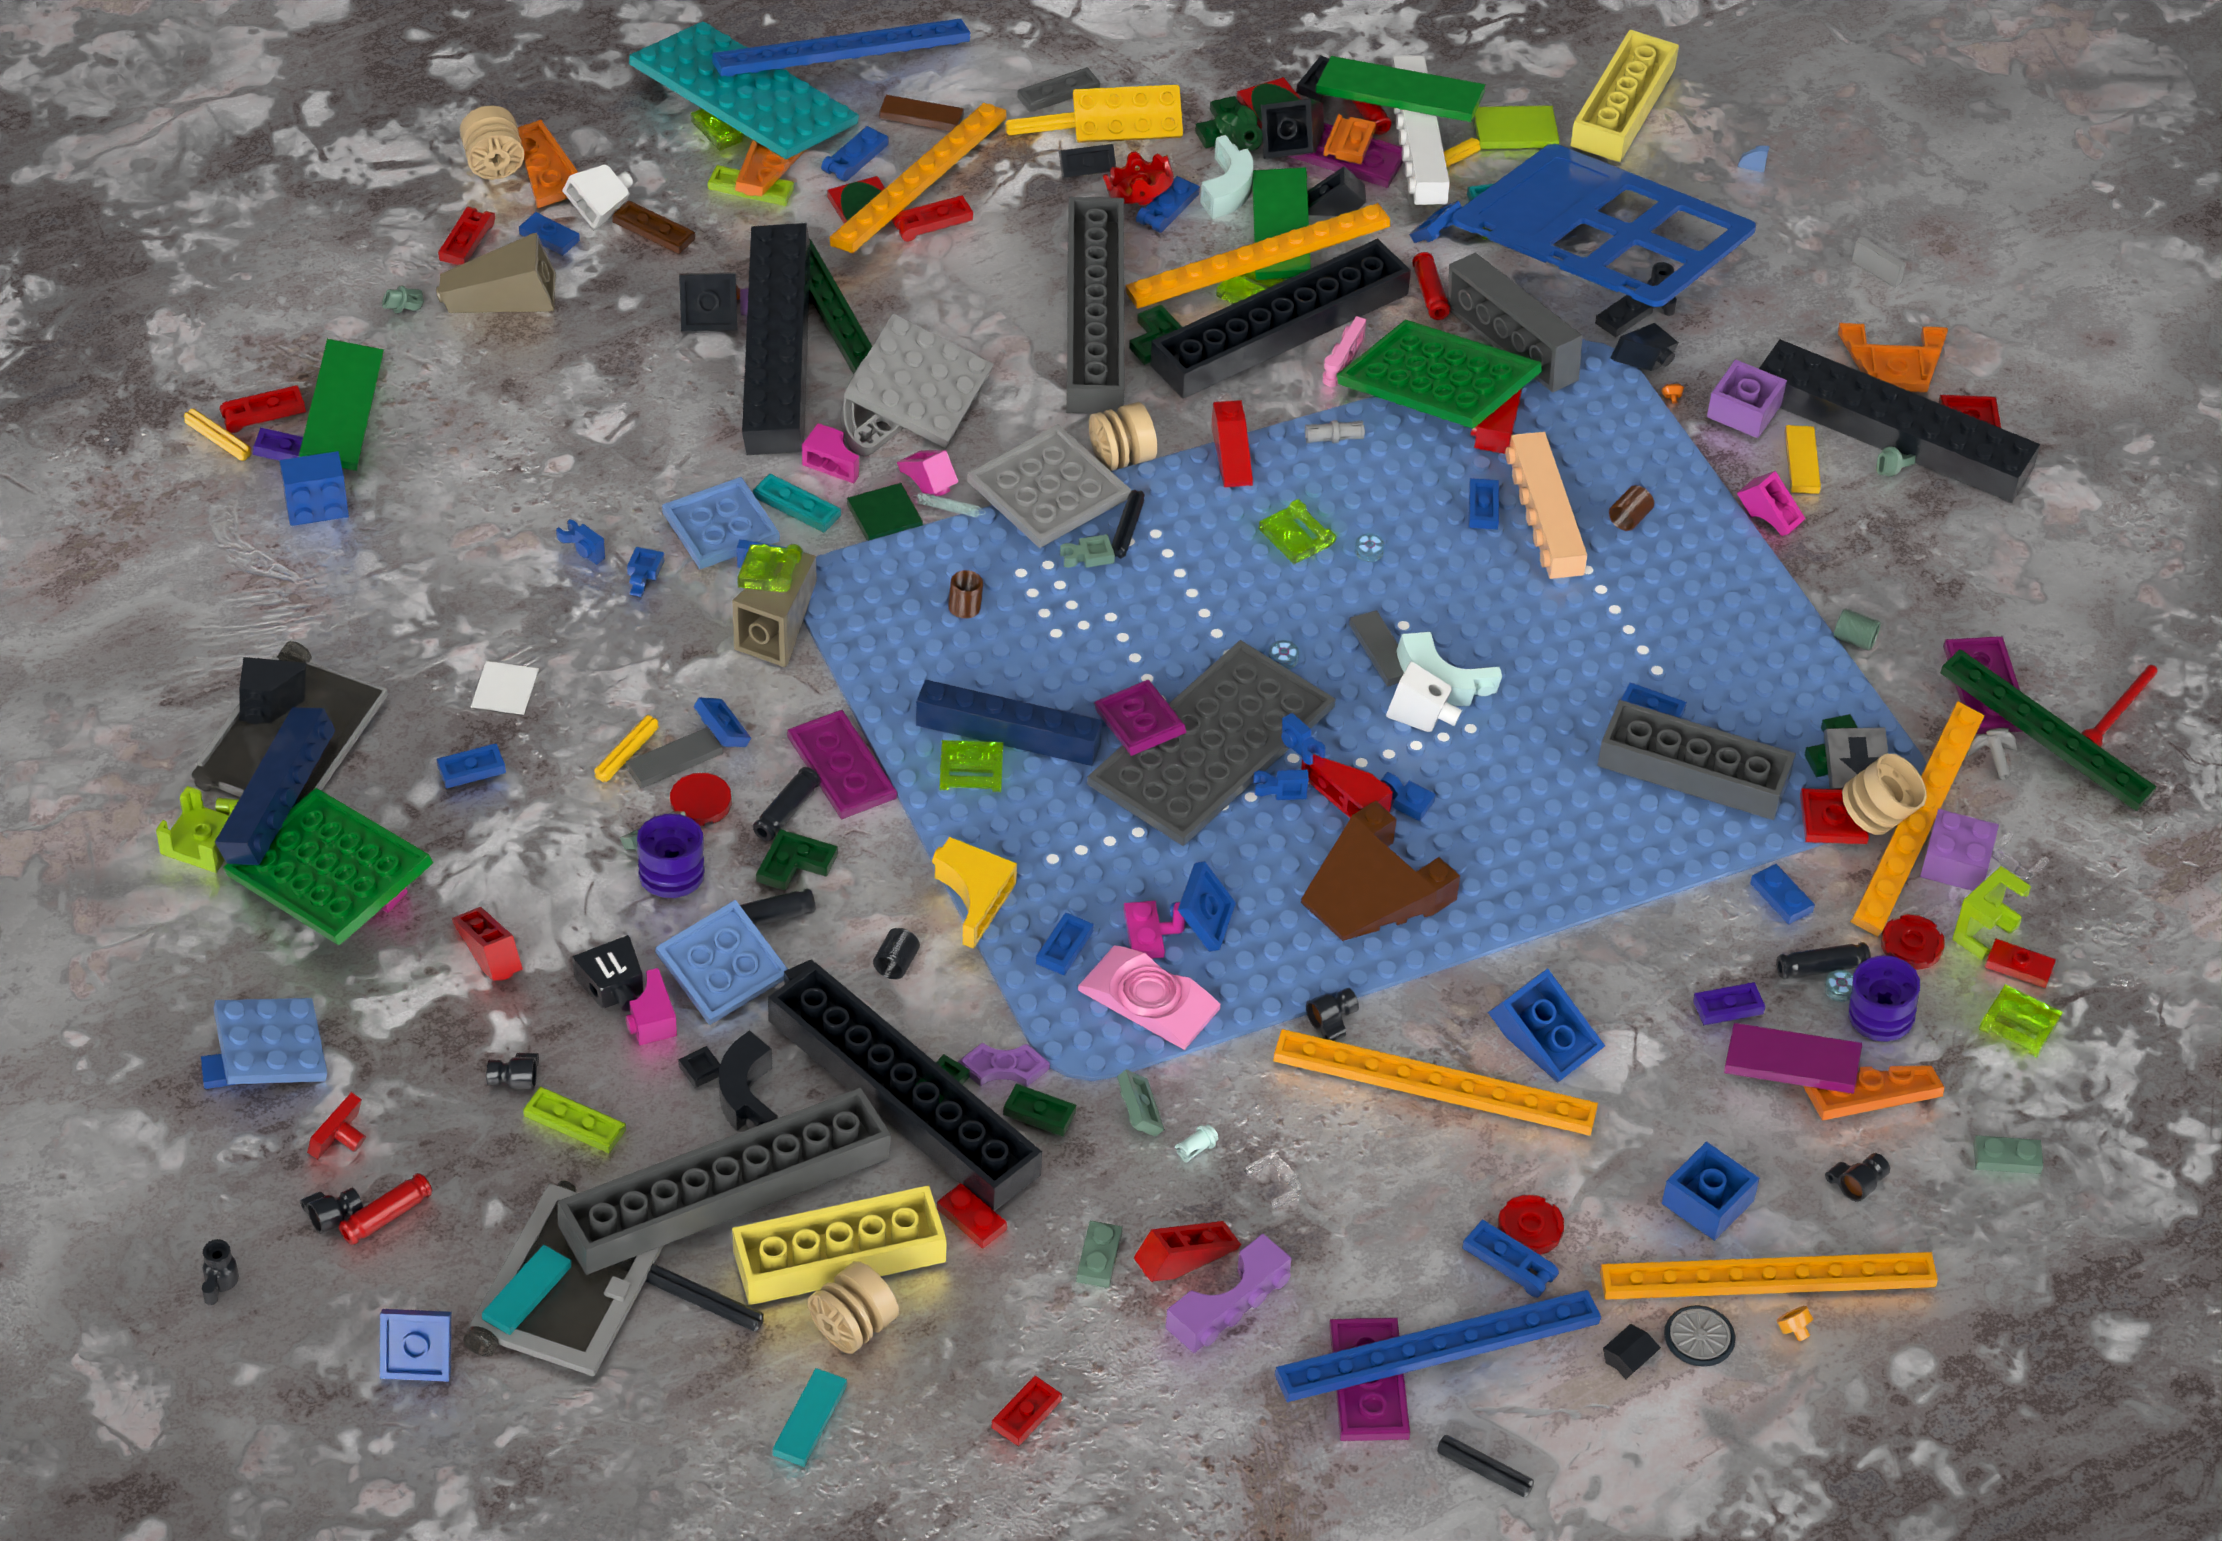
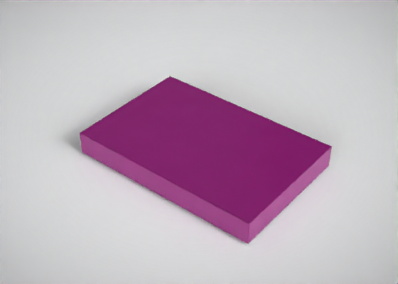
(1140, 717)

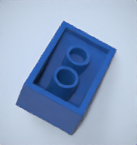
(1547, 1026)

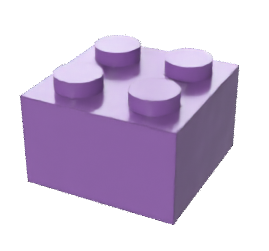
(1746, 398)
(1959, 850)

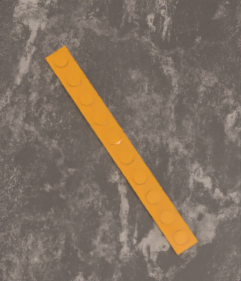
(917, 178)
(1257, 255)
(1912, 832)
(1436, 1082)
(1768, 1275)

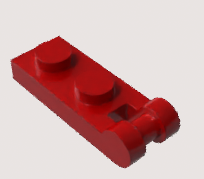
(932, 217)
(466, 236)
(262, 408)

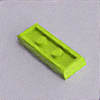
(724, 180)
(574, 1119)

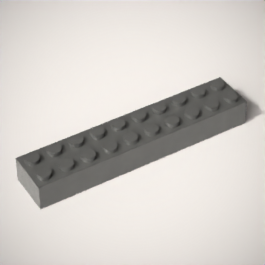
(1095, 305)
(723, 1180)

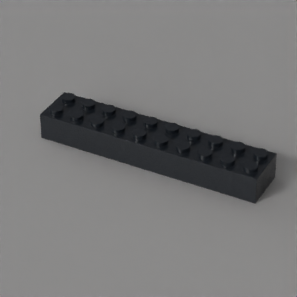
(1279, 318)
(776, 339)
(1897, 418)
(872, 1055)

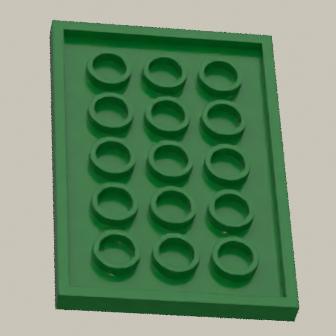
(1439, 373)
(332, 867)

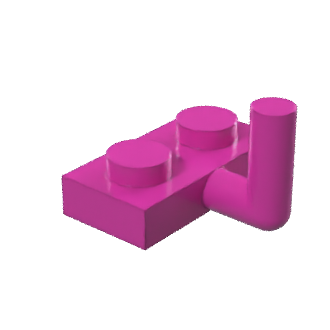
(1146, 931)

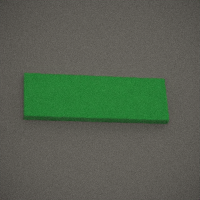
(1400, 88)
(1278, 208)
(342, 401)

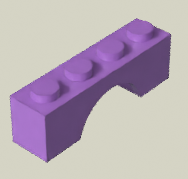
(1201, 1317)

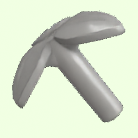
(1996, 741)

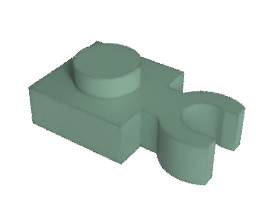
(1091, 551)

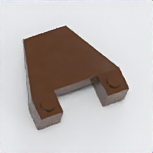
(1370, 885)

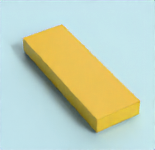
(1802, 459)

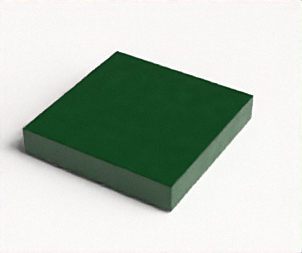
(884, 511)

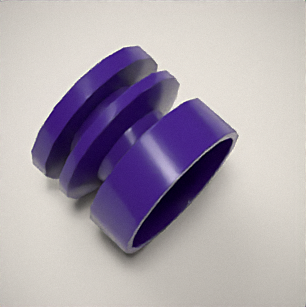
(670, 855)
(1884, 998)

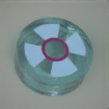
(1369, 547)
(1284, 653)
(1839, 985)

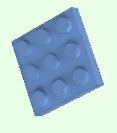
(716, 519)
(722, 962)
(270, 1041)

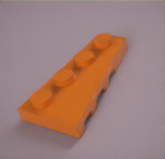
(545, 163)
(761, 169)
(1878, 1091)

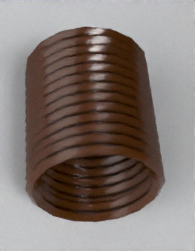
(1631, 508)
(965, 594)

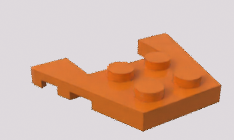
(1899, 365)

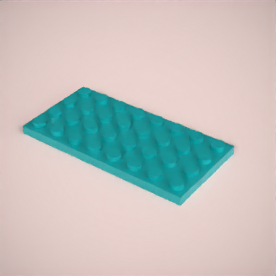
(763, 105)

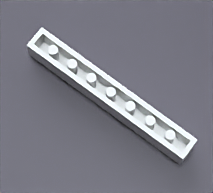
(1421, 146)

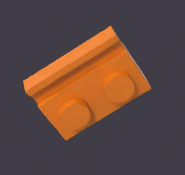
(1350, 139)

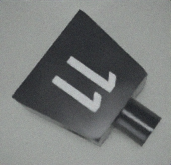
(610, 973)

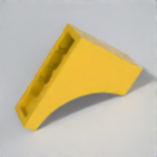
(979, 880)

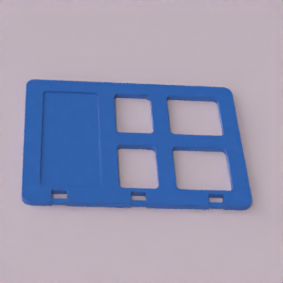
(1567, 188)

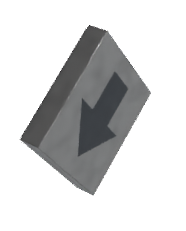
(1851, 752)

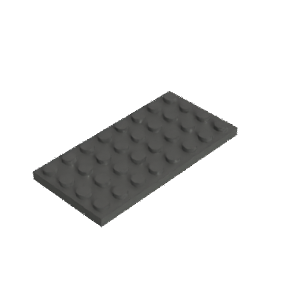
(1230, 733)

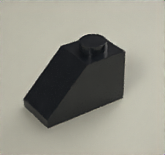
(1336, 194)
(1645, 348)

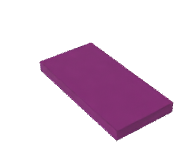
(1378, 166)
(1993, 655)
(844, 763)
(1793, 1058)
(1373, 1408)

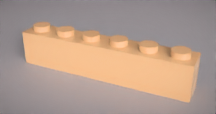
(1546, 505)

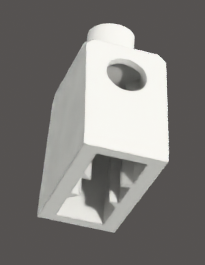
(598, 193)
(1422, 700)

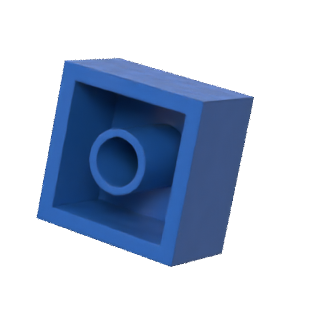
(314, 488)
(1710, 1190)

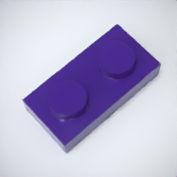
(277, 445)
(1729, 1003)

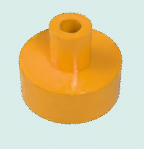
(1796, 1322)

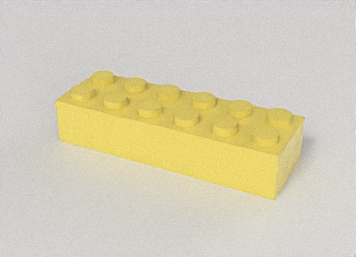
(1624, 95)
(812, 1247)

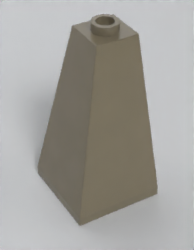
(502, 281)
(770, 621)

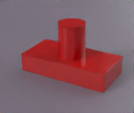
(338, 1128)

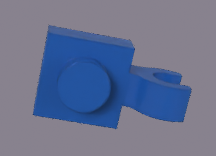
(586, 541)
(642, 566)
(1298, 737)
(1285, 786)
(1411, 798)

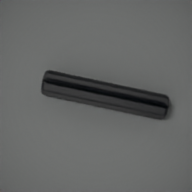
(1127, 523)
(1485, 1466)

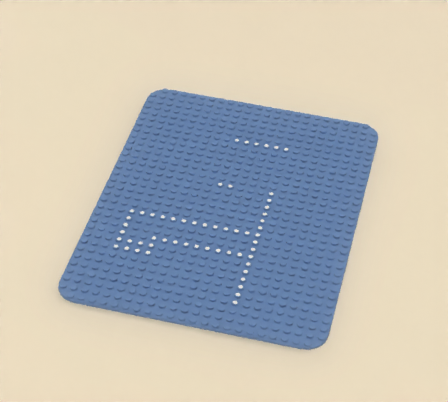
(1519, 801)

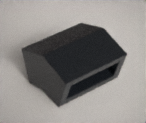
(1630, 1350)

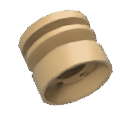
(491, 142)
(1123, 436)
(1884, 794)
(853, 1307)

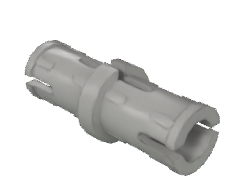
(1334, 431)

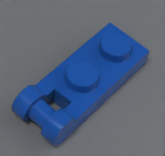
(855, 154)
(1168, 205)
(1510, 1258)

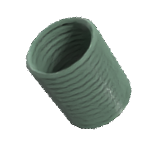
(1857, 629)

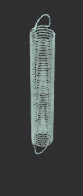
(950, 501)

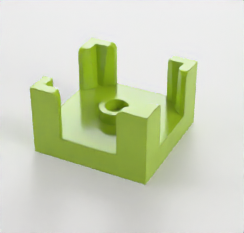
(194, 833)
(1986, 909)

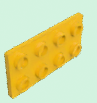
(1127, 113)

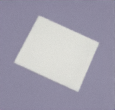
(504, 687)

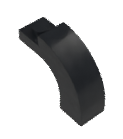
(739, 1069)

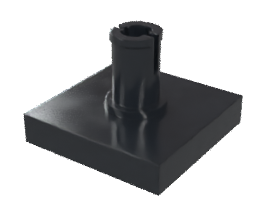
(708, 301)

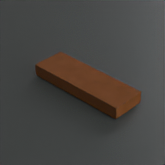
(920, 113)
(653, 227)

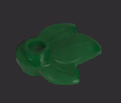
(1239, 125)

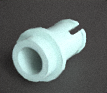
(1196, 1143)

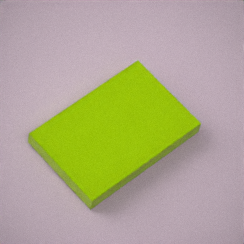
(1515, 127)

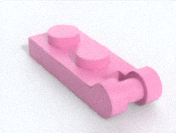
(1345, 351)

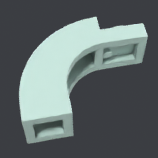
(1232, 189)
(1464, 682)

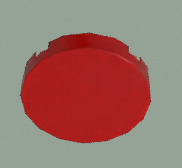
(701, 797)
(1913, 940)
(1532, 1222)

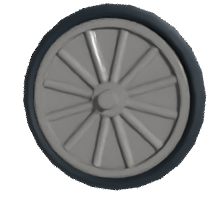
(1699, 1335)

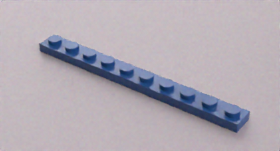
(840, 47)
(1436, 1345)

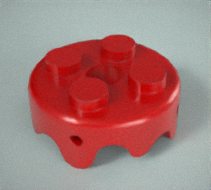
(1140, 183)

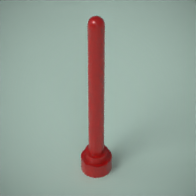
(2095, 734)

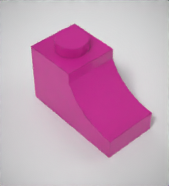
(826, 453)
(930, 471)
(1771, 501)
(652, 1013)

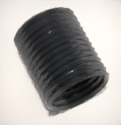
(896, 953)

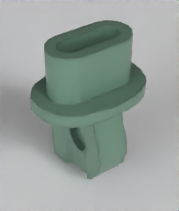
(403, 298)
(1891, 461)

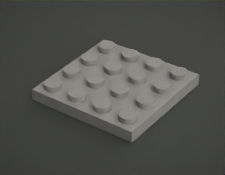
(918, 380)
(1048, 485)

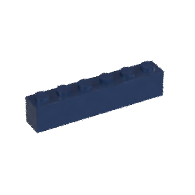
(1008, 721)
(275, 786)

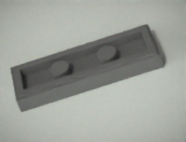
(1056, 89)
(1378, 645)
(674, 757)

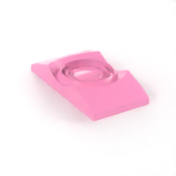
(1150, 995)

